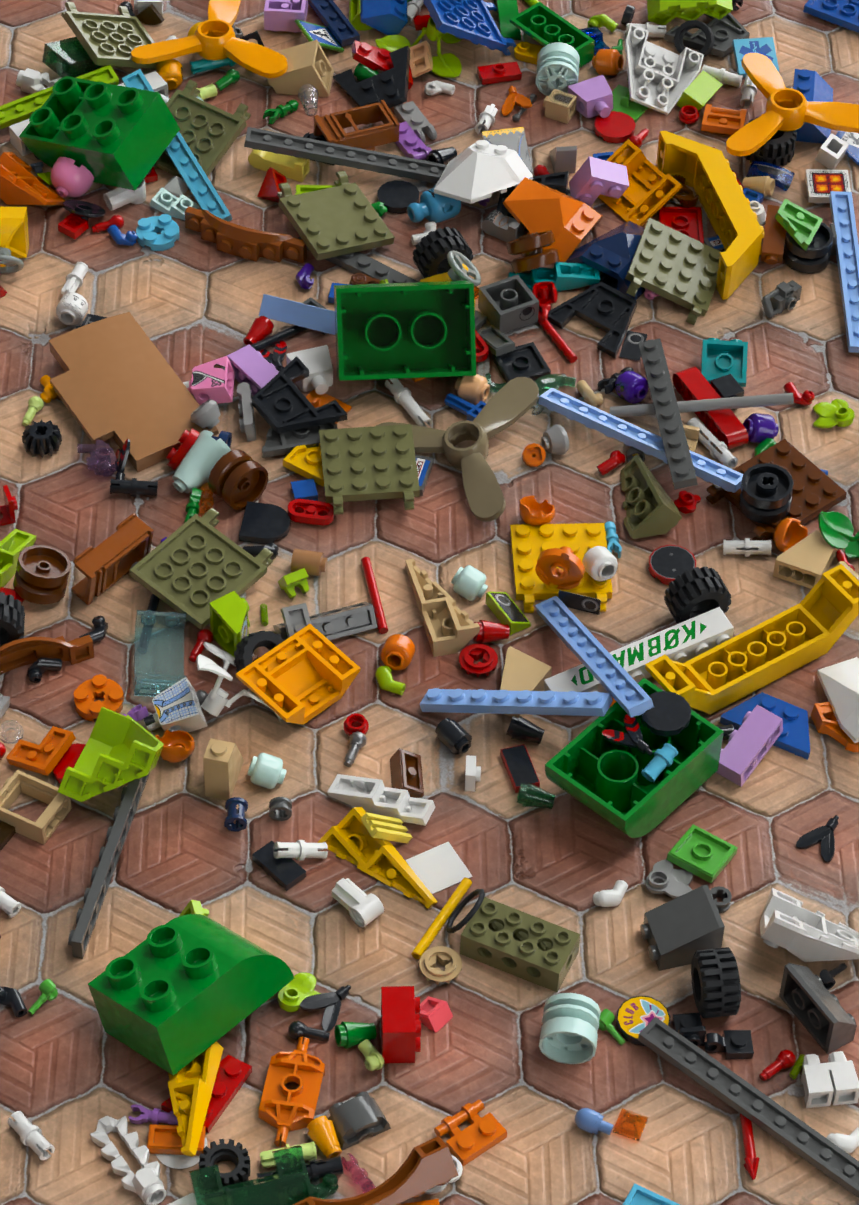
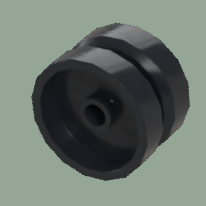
(815, 257)
(766, 493)

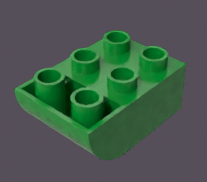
(103, 127)

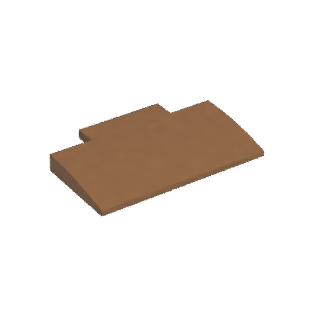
(123, 389)

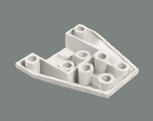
(656, 74)
(842, 691)

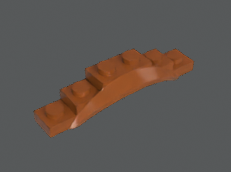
(244, 241)
(28, 650)

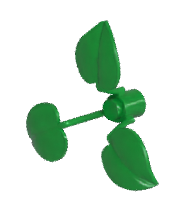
(836, 529)

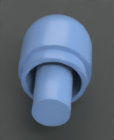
(592, 1121)

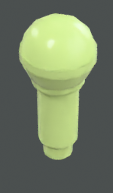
(34, 405)

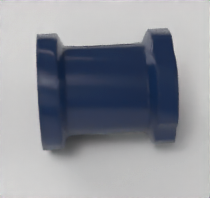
(236, 814)

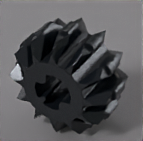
(42, 438)

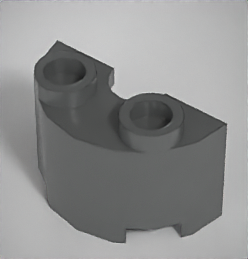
(357, 1119)

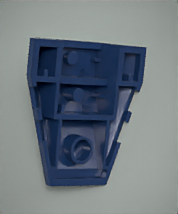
(612, 254)

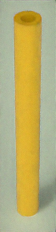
(441, 918)

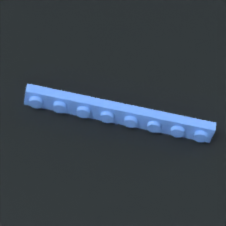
(516, 702)

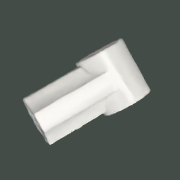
(121, 196)
(361, 907)

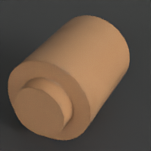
(310, 560)

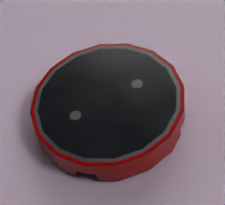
(669, 562)

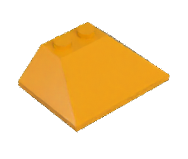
(647, 189)
(300, 676)

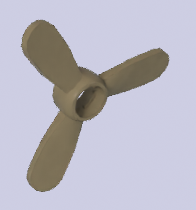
(478, 478)

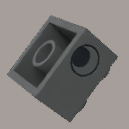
(508, 304)

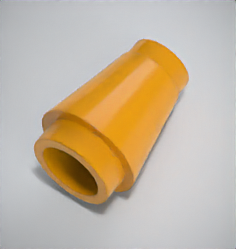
(324, 1136)

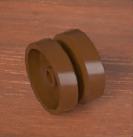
(532, 249)
(238, 479)
(42, 574)

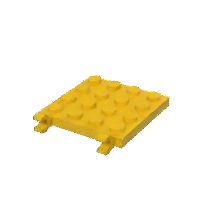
(530, 541)

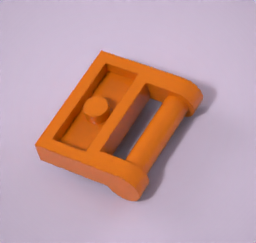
(723, 120)

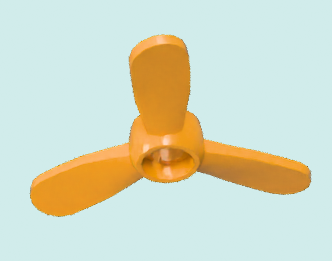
(216, 41)
(785, 109)

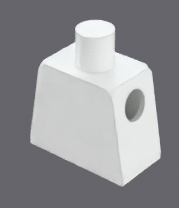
(319, 366)

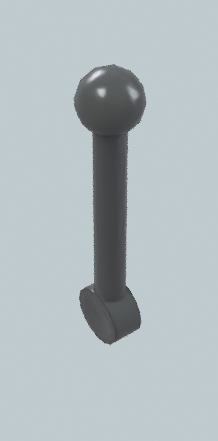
(516, 117)

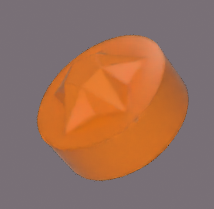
(533, 455)

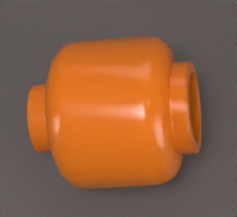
(608, 62)
(397, 652)

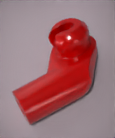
(803, 399)
(616, 460)

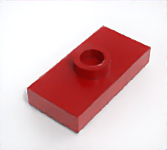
(499, 73)

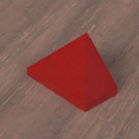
(270, 185)

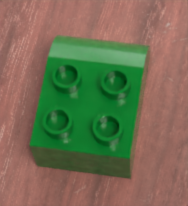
(610, 776)
(184, 989)

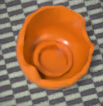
(534, 512)
(786, 538)
(177, 745)

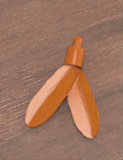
(513, 98)

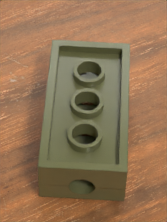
(520, 944)

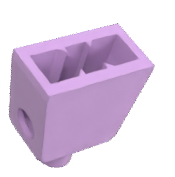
(593, 97)

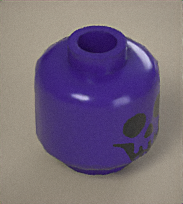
(631, 387)

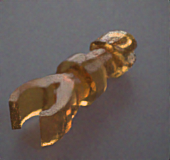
(206, 500)

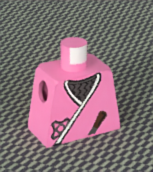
(212, 381)

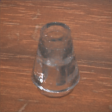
(309, 99)

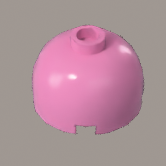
(70, 179)

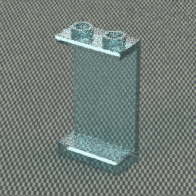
(158, 651)

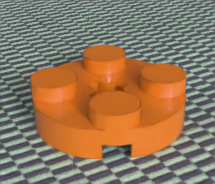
(564, 559)
(98, 687)

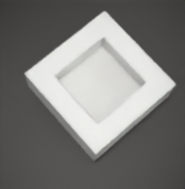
(472, 773)

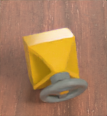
(13, 238)
(460, 270)

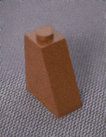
(773, 238)

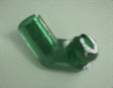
(327, 1187)

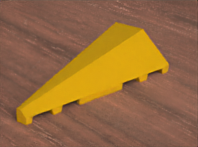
(375, 857)
(191, 1094)

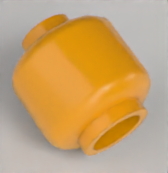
(171, 72)

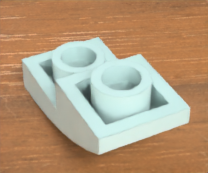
(172, 205)

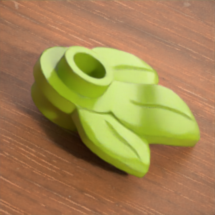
(833, 414)
(296, 991)

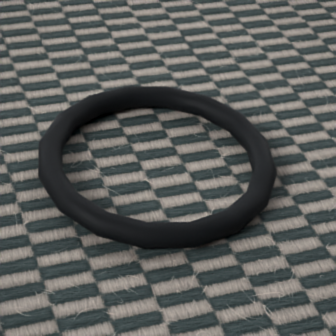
(480, 892)

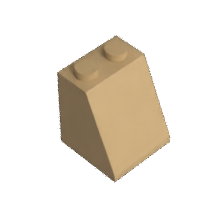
(305, 66)

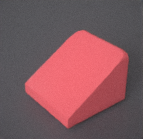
(435, 1013)

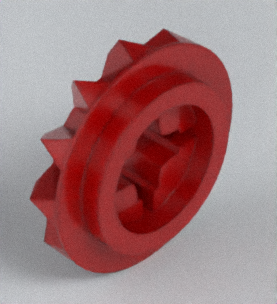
(476, 652)

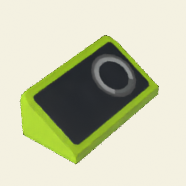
(507, 611)

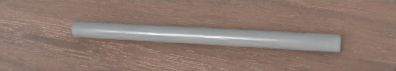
(708, 404)

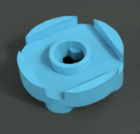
(149, 227)

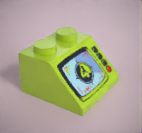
(229, 621)

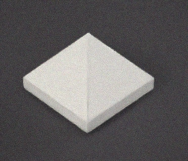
(176, 186)

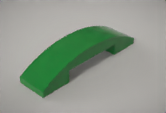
(506, 10)

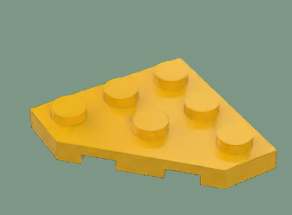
(306, 463)

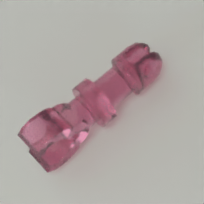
(359, 1175)

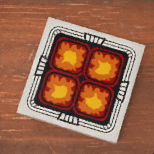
(821, 182)

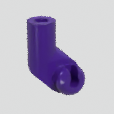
(303, 276)

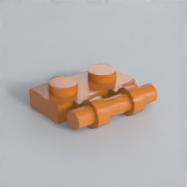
(474, 1139)

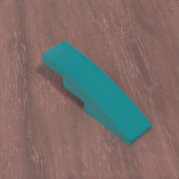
(563, 275)

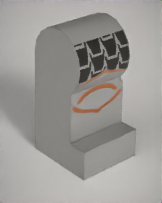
(502, 226)

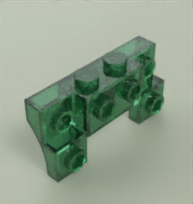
(284, 1188)

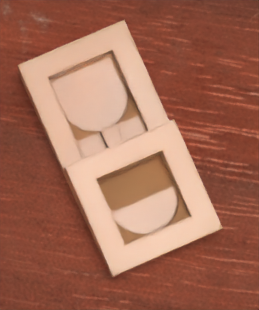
(421, 59)

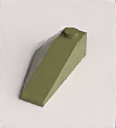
(646, 502)

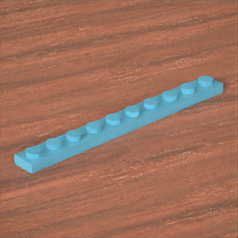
(185, 162)

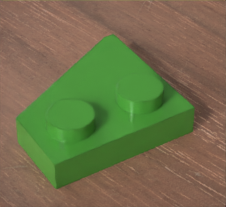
(798, 222)

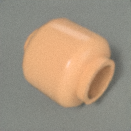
(472, 388)

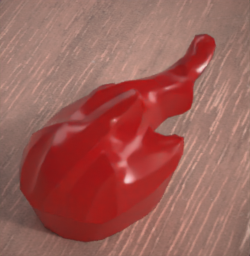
(546, 294)

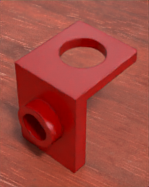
(8, 509)

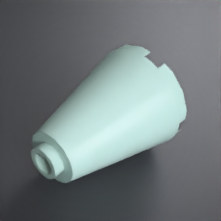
(199, 462)

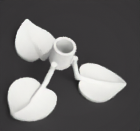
(218, 697)

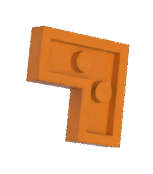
(41, 757)

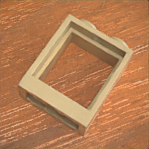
(49, 820)

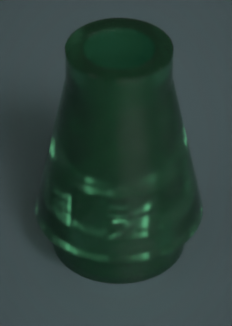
(533, 796)

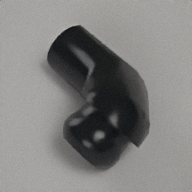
(255, 550)
(98, 630)
(40, 666)
(12, 998)

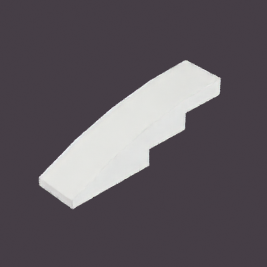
(381, 800)

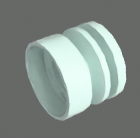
(557, 67)
(569, 1028)

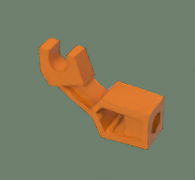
(826, 723)

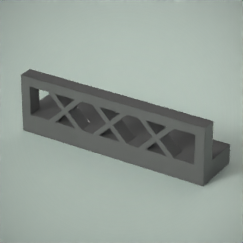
(340, 621)

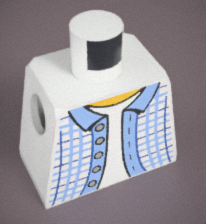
(177, 709)

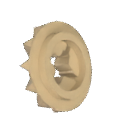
(447, 958)

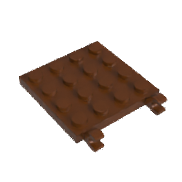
(811, 489)

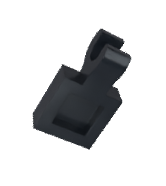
(734, 1044)

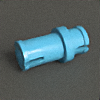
(662, 759)

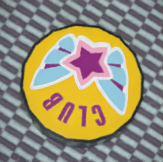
(637, 1014)

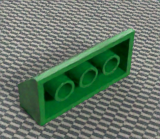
(549, 27)

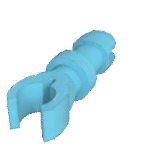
(612, 538)

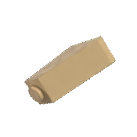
(805, 561)
(523, 673)
(221, 768)

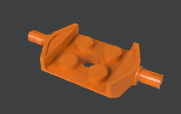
(287, 1108)

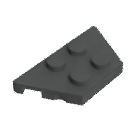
(285, 442)

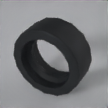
(683, 28)

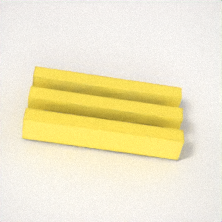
(386, 828)

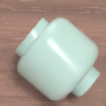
(469, 583)
(266, 770)

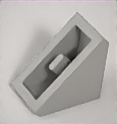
(564, 159)

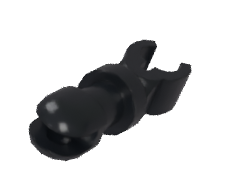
(609, 383)

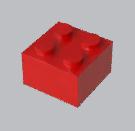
(400, 1024)

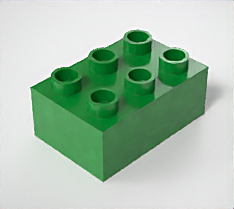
(405, 330)

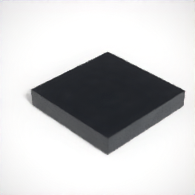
(522, 362)

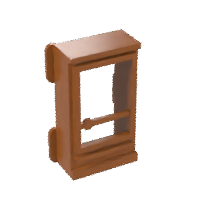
(332, 126)
(112, 558)

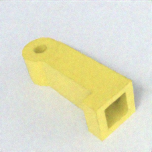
(287, 165)

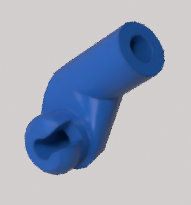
(123, 239)

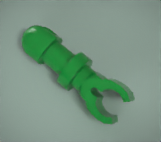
(280, 111)
(193, 506)

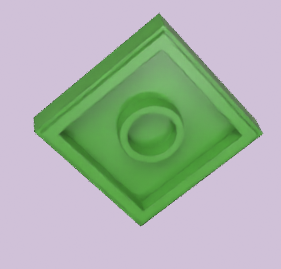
(702, 853)

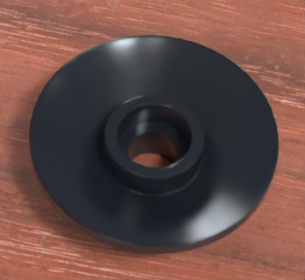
(83, 209)

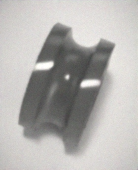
(280, 808)
(726, 896)

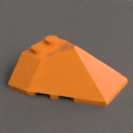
(21, 187)
(547, 209)

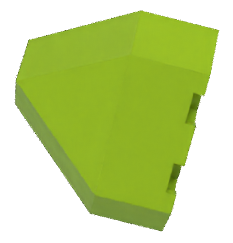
(664, 11)
(113, 756)

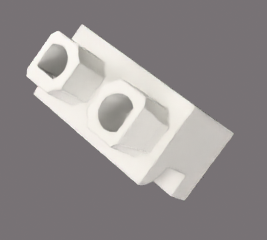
(829, 1081)

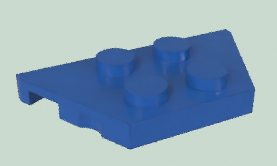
(795, 722)

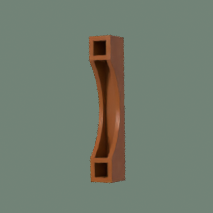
(425, 1168)

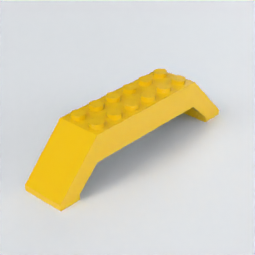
(722, 201)
(766, 649)

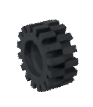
(231, 1153)

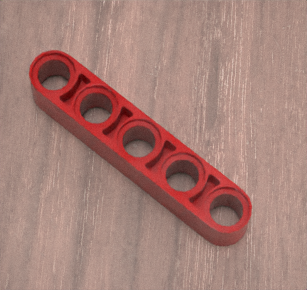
(721, 423)

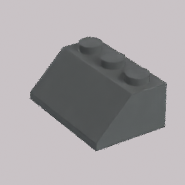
(816, 1008)

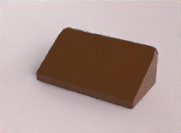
(407, 772)

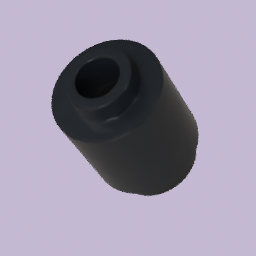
(453, 736)

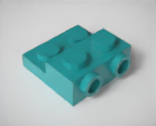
(724, 358)

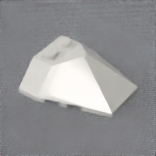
(480, 172)
(805, 932)

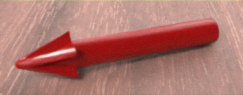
(751, 1161)

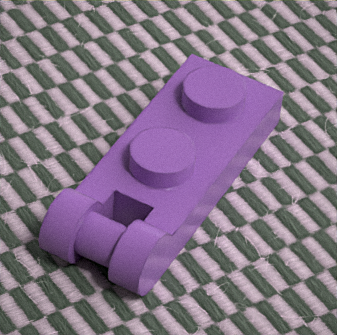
(411, 144)

